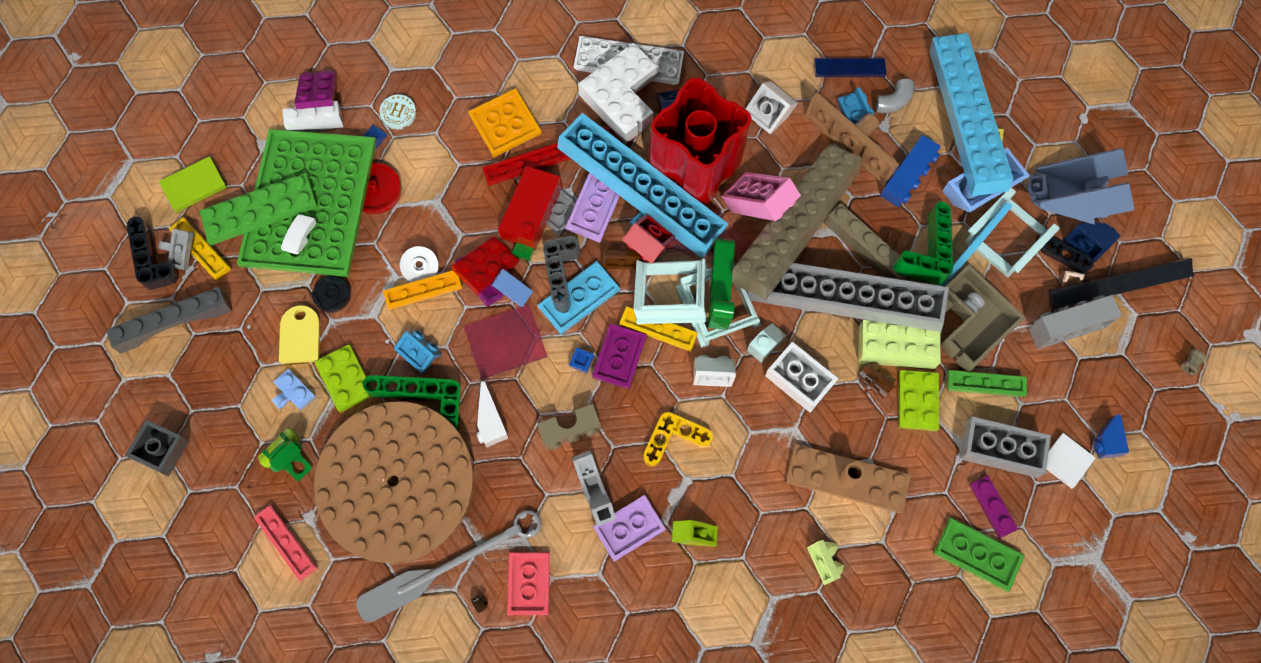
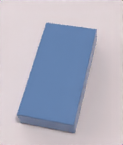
(512, 288)

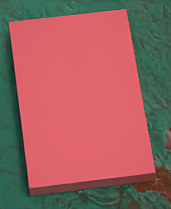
(528, 583)

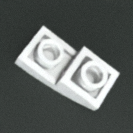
(296, 235)

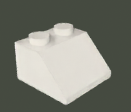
(770, 106)
(714, 371)

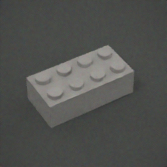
(1074, 321)
(1005, 447)

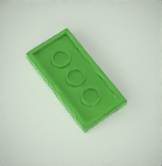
(979, 554)

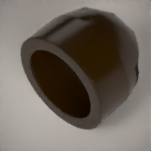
(479, 603)

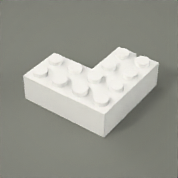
(613, 92)

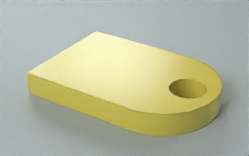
(299, 338)

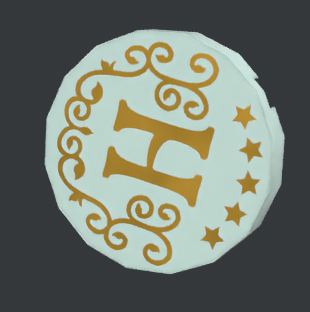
(398, 111)

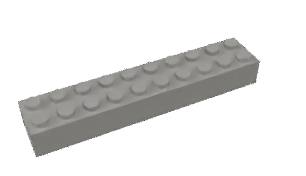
(860, 296)

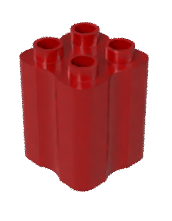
(699, 139)

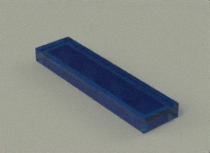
(850, 67)

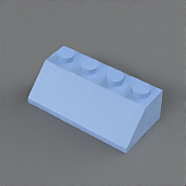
(959, 193)

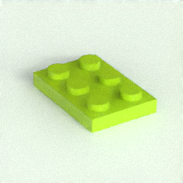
(343, 378)
(918, 400)

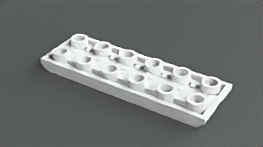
(596, 52)

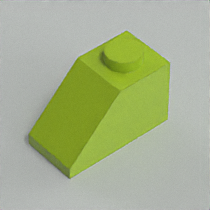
(694, 533)

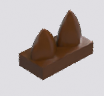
(616, 259)

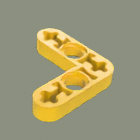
(674, 429)

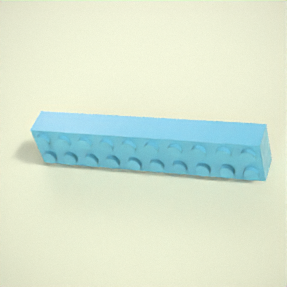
(970, 115)
(642, 185)

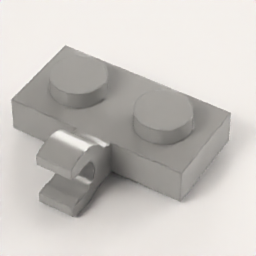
(178, 248)

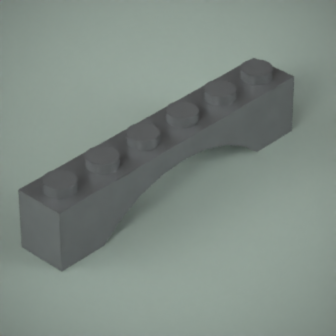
(137, 331)

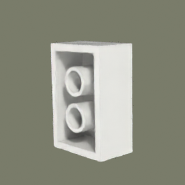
(801, 377)

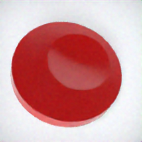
(382, 190)

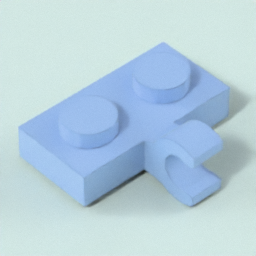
(292, 390)

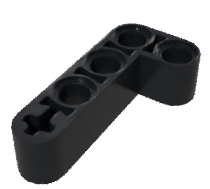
(147, 251)

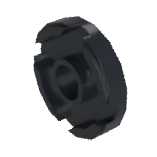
(331, 294)

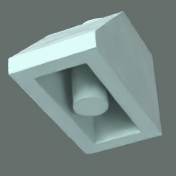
(766, 342)

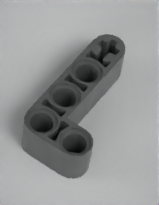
(558, 275)

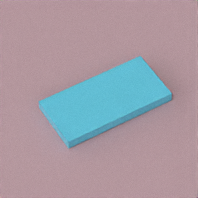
(586, 293)

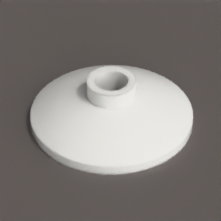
(414, 254)

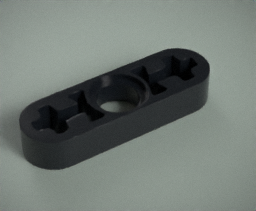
(1077, 265)

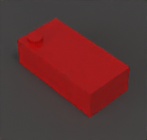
(530, 207)

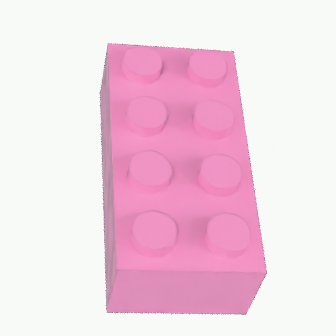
(761, 196)

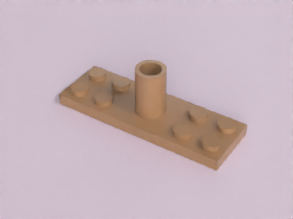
(853, 137)
(829, 475)

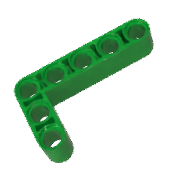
(939, 262)
(721, 306)
(421, 392)

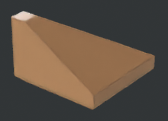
(1072, 277)

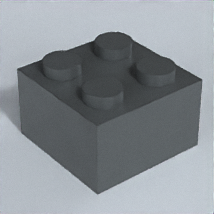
(157, 448)

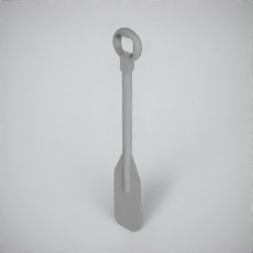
(413, 584)

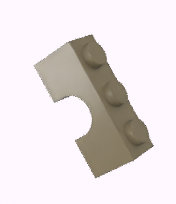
(555, 435)

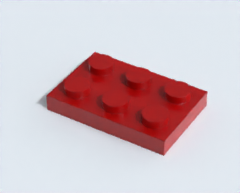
(484, 264)

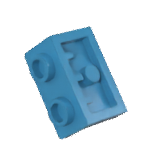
(854, 105)
(417, 350)

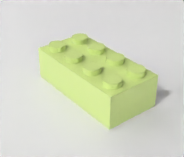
(898, 345)

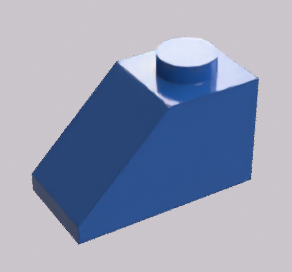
(1111, 439)

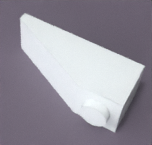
(489, 423)

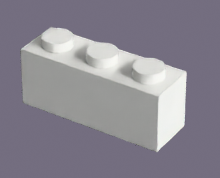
(313, 118)

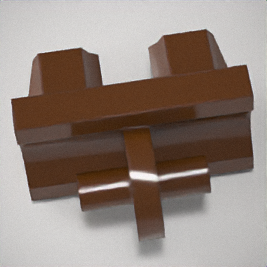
(876, 381)

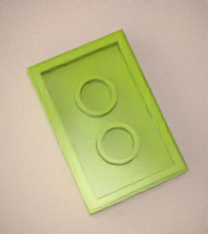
(192, 184)

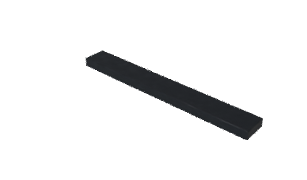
(1121, 282)

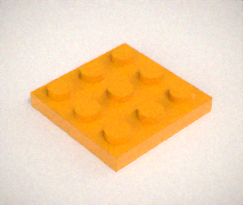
(504, 122)

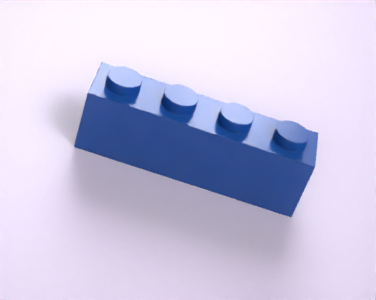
(910, 171)

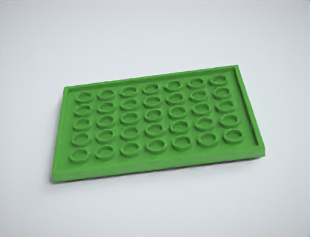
(339, 178)

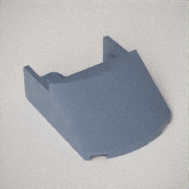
(1079, 186)

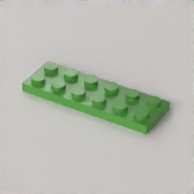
(258, 209)

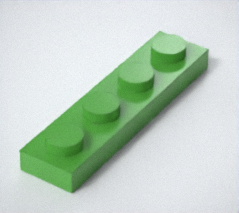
(986, 383)

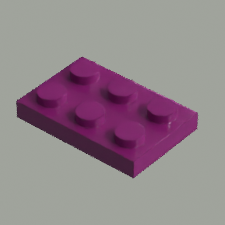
(316, 89)
(619, 356)

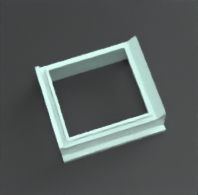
(993, 257)
(669, 313)
(703, 335)

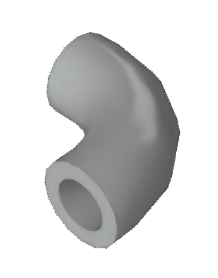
(898, 99)

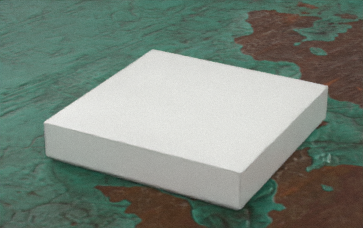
(1068, 460)

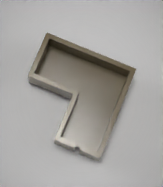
(982, 330)

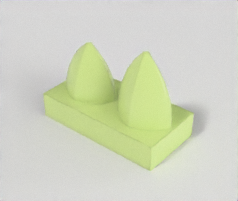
(821, 554)

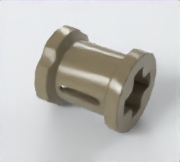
(1193, 362)

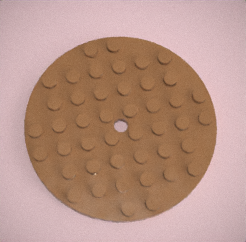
(400, 520)

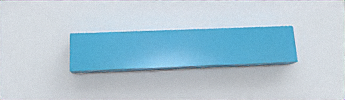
(978, 241)

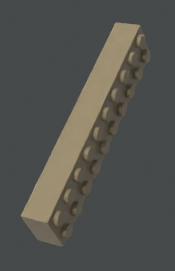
(785, 238)

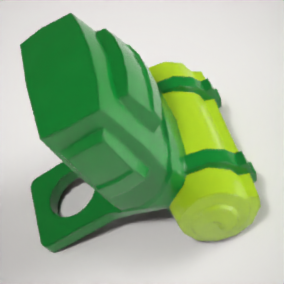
(283, 452)

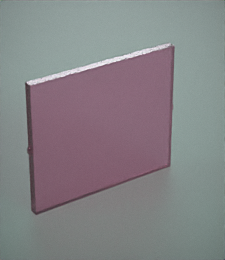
(505, 342)

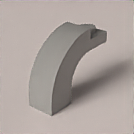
(593, 488)

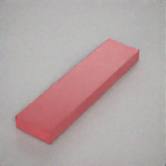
(285, 542)

